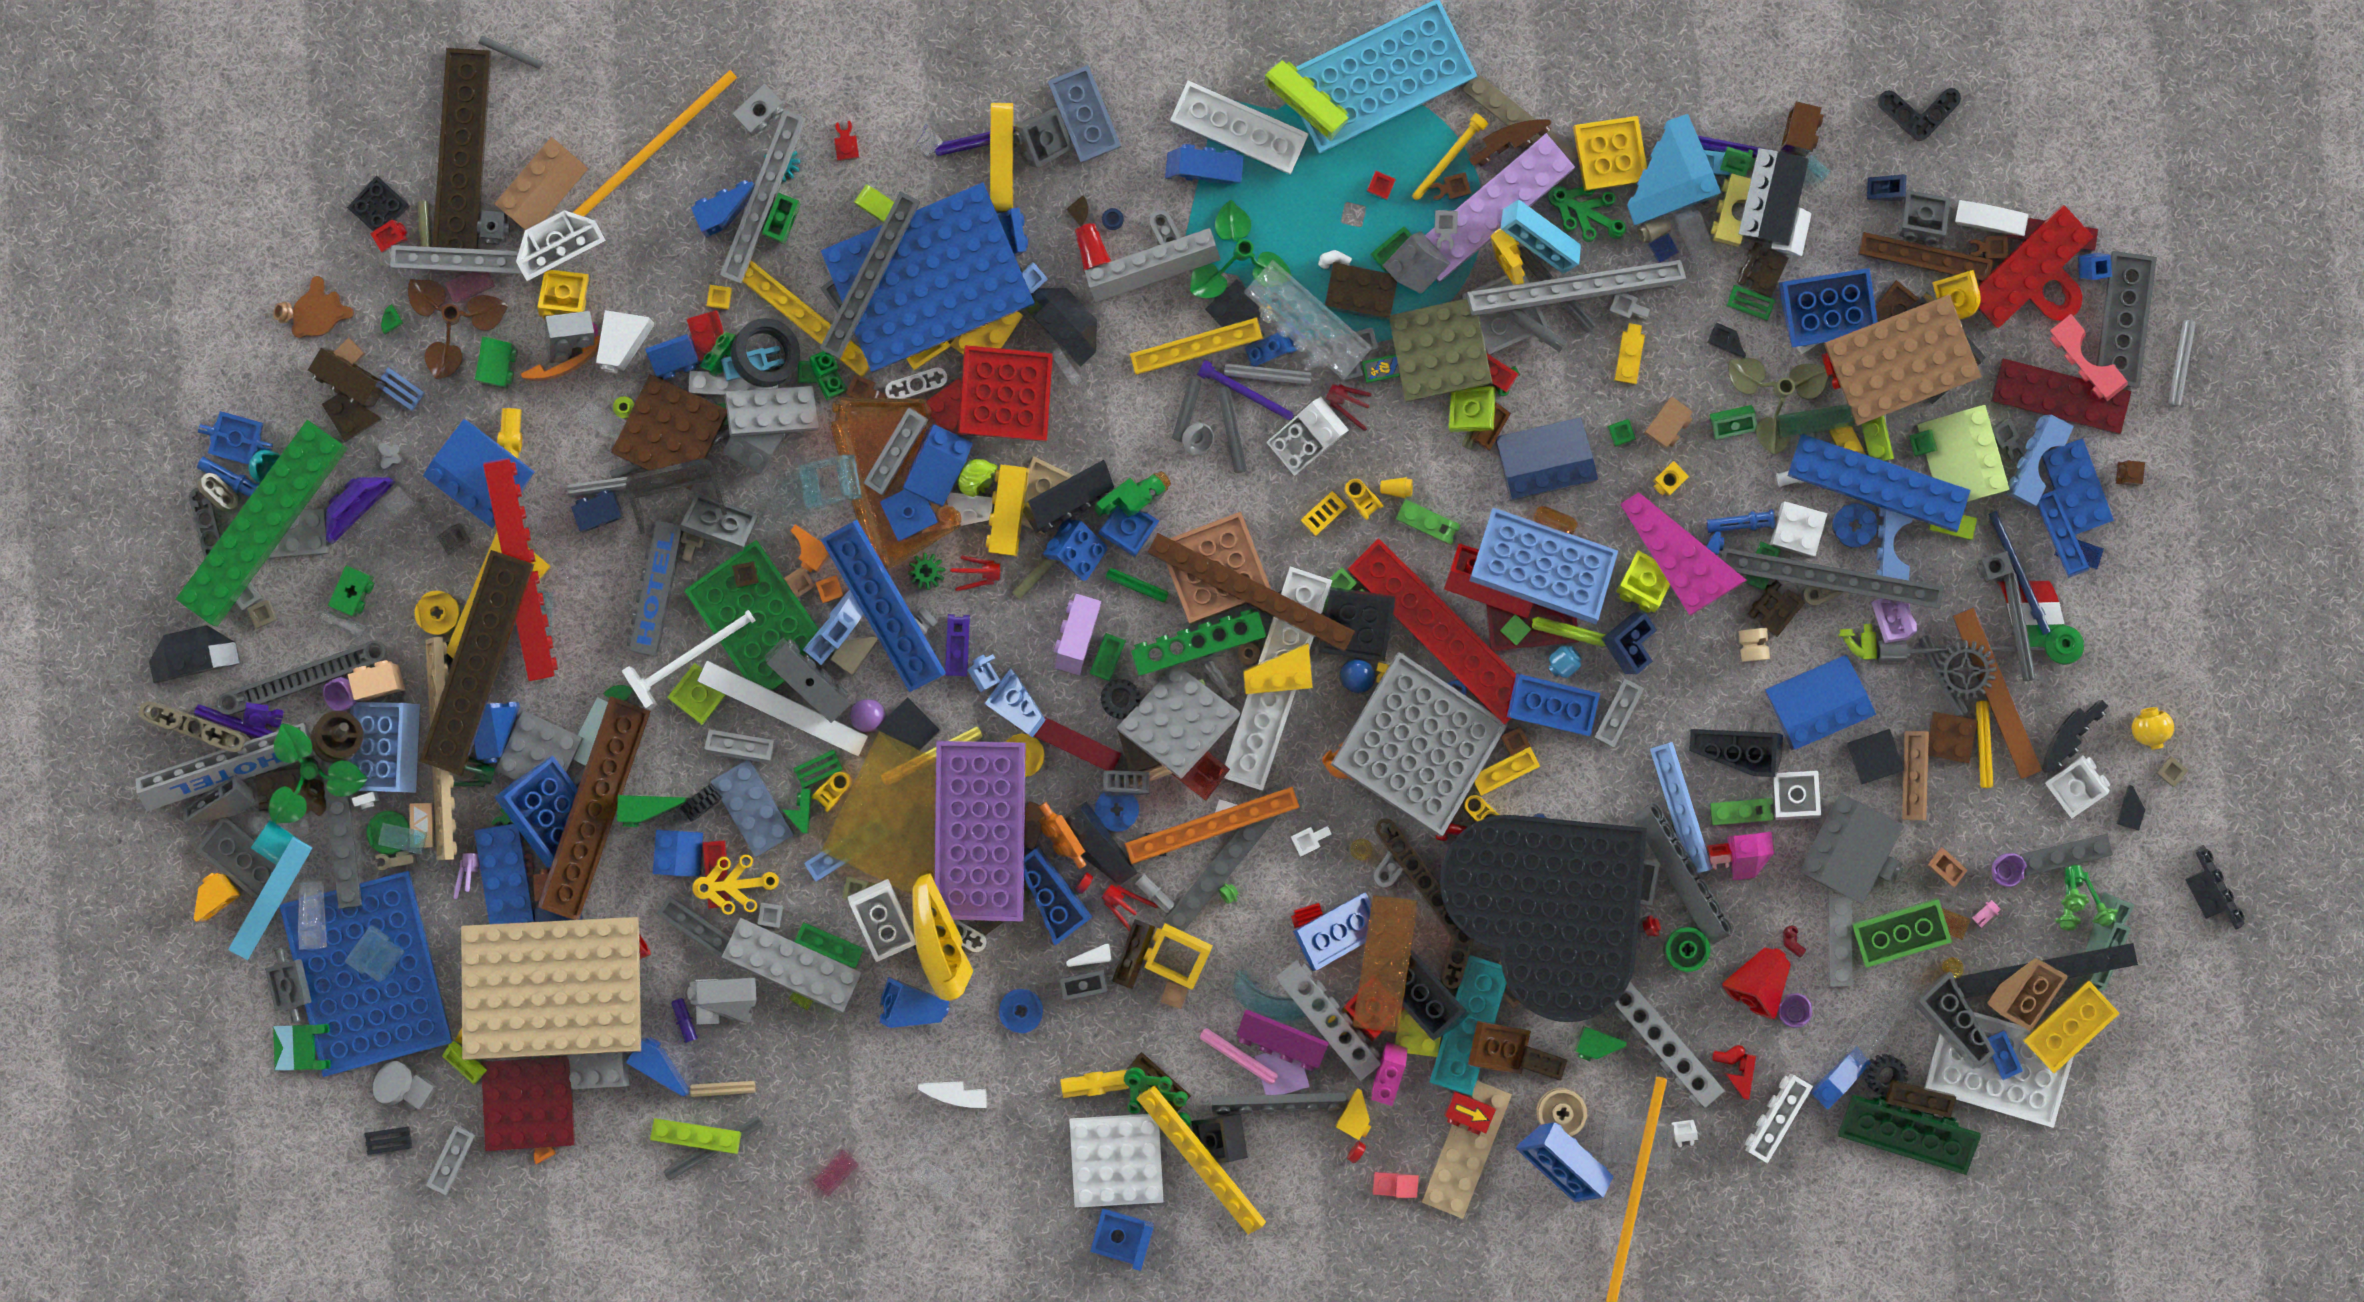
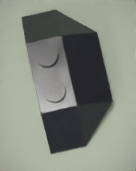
(1065, 322)
(192, 653)

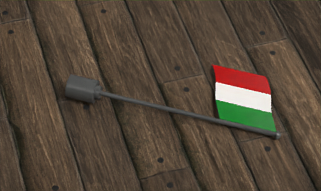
(2046, 597)

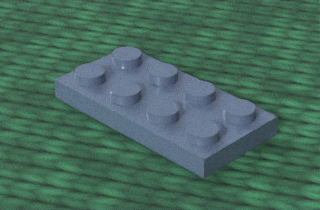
(1084, 114)
(752, 808)

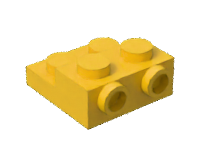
(1508, 256)
(562, 293)

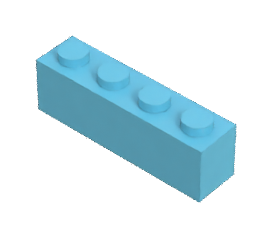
(1540, 236)

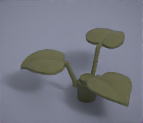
(1747, 376)

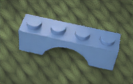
(2027, 484)
(1889, 563)

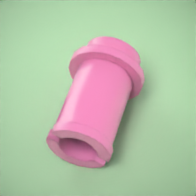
(1986, 913)

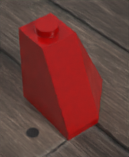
(1760, 982)

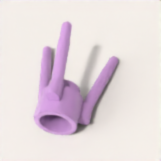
(468, 864)

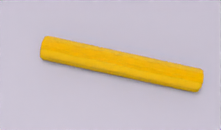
(1984, 744)

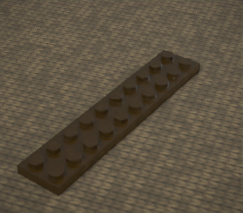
(461, 148)
(476, 662)

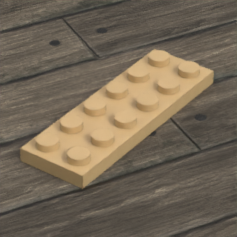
(1464, 1157)

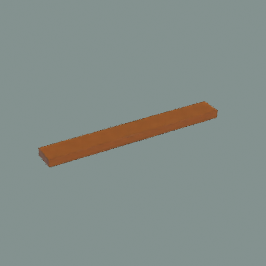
(1999, 698)

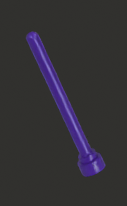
(1209, 371)

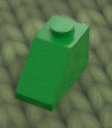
(1596, 1044)

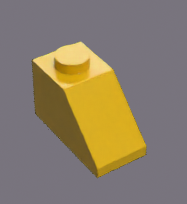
(1355, 1117)

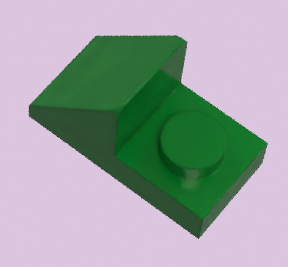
(801, 817)

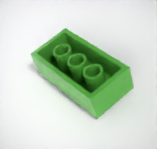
(1901, 932)

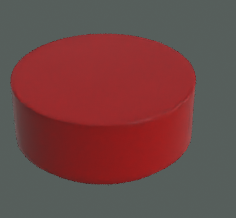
(1083, 883)
(1356, 1152)

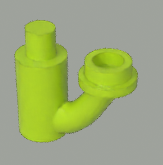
(1868, 642)

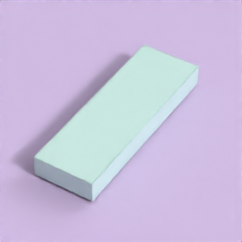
(589, 730)

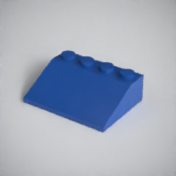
(1827, 306)
(461, 473)
(1820, 702)
(540, 806)

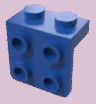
(1012, 224)
(1076, 548)

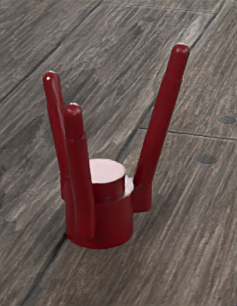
(1339, 394)

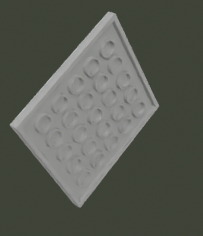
(1419, 744)

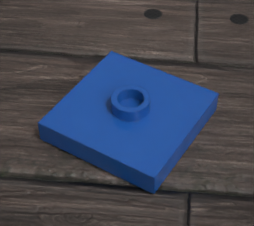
(908, 514)
(1128, 532)

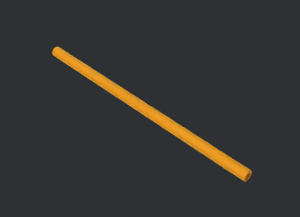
(655, 144)
(1636, 1189)

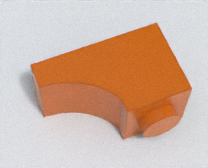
(812, 550)

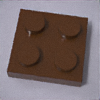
(1951, 737)

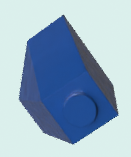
(495, 730)
(910, 1005)

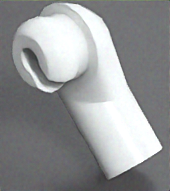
(1333, 256)

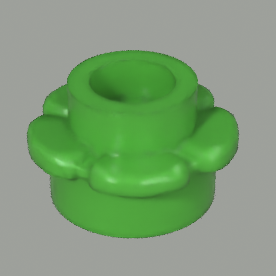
(1228, 893)

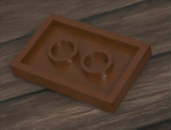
(1498, 1047)

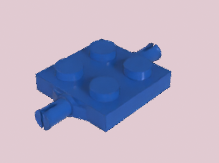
(235, 437)

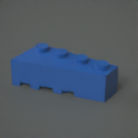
(1054, 897)

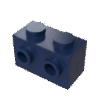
(597, 511)

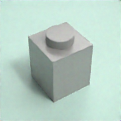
(419, 1092)

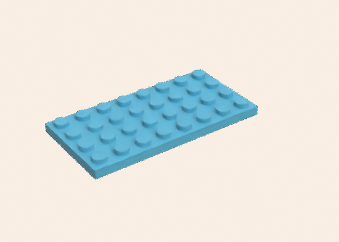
(1389, 71)

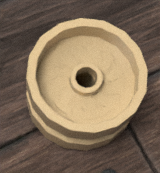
(1554, 1101)

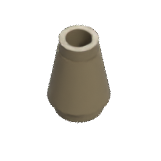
(1652, 230)

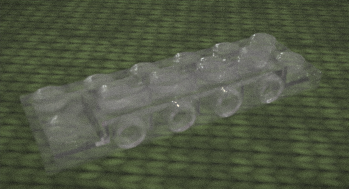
(1306, 321)

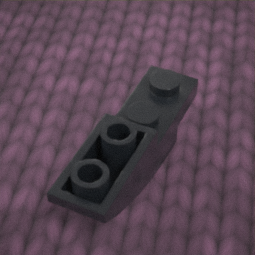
(2065, 740)

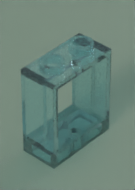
(847, 479)

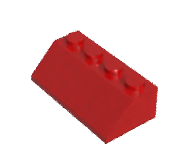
(1459, 583)

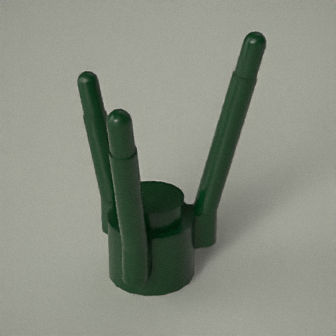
(483, 774)

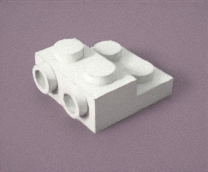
(2078, 786)

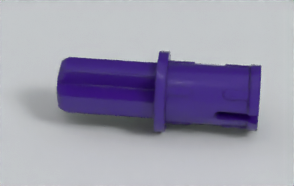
(684, 1020)

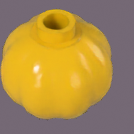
(2152, 727)

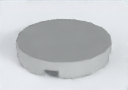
(392, 1083)

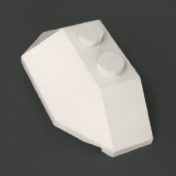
(556, 242)

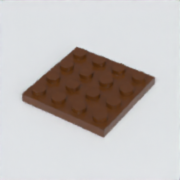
(668, 427)

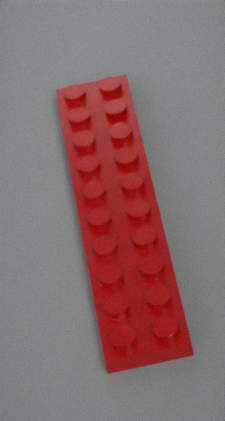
(1437, 628)

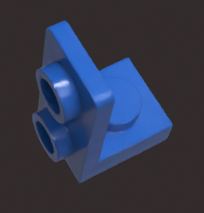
(1269, 348)

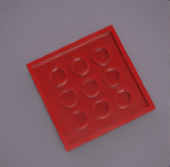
(1005, 393)

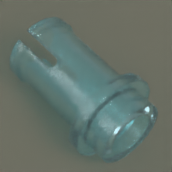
(1817, 167)

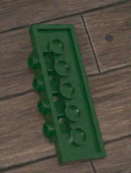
(1909, 1133)

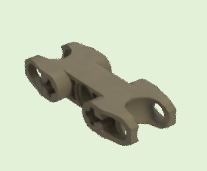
(184, 722)

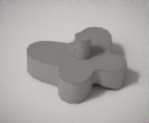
(390, 455)

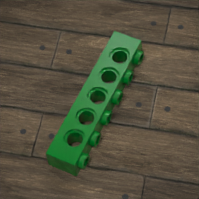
(1254, 632)

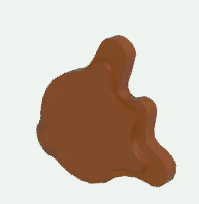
(317, 312)

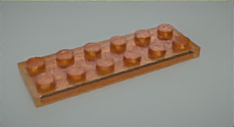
(1385, 963)

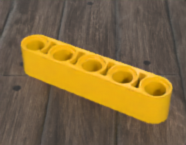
(1001, 156)

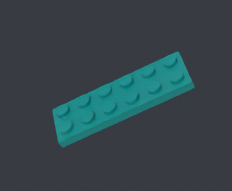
(1481, 997)

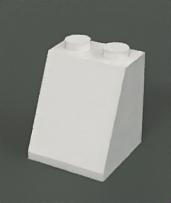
(621, 339)

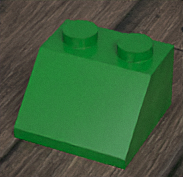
(495, 363)

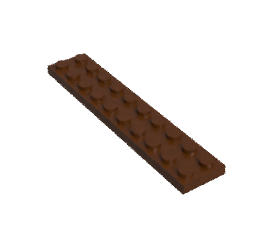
(594, 809)

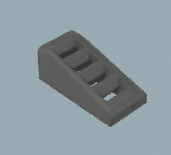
(1126, 775)

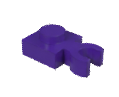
(258, 715)

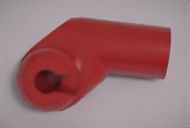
(1453, 829)

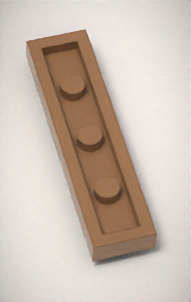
(1915, 775)

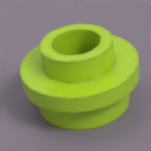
(616, 406)

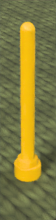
(1477, 123)

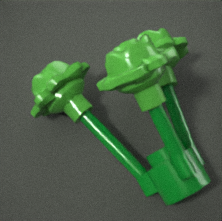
(2076, 902)

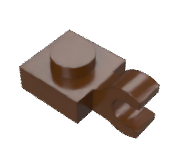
(863, 388)

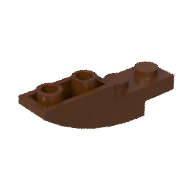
(1518, 134)

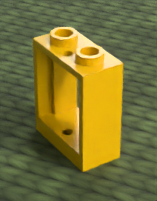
(1185, 939)

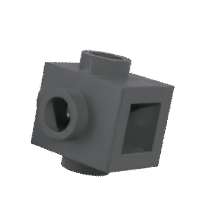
(488, 221)

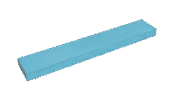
(270, 898)

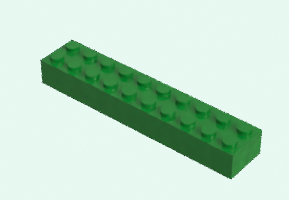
(261, 523)

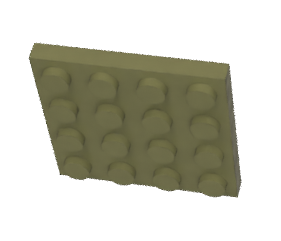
(1440, 350)

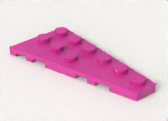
(1687, 564)

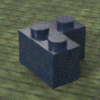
(1626, 640)

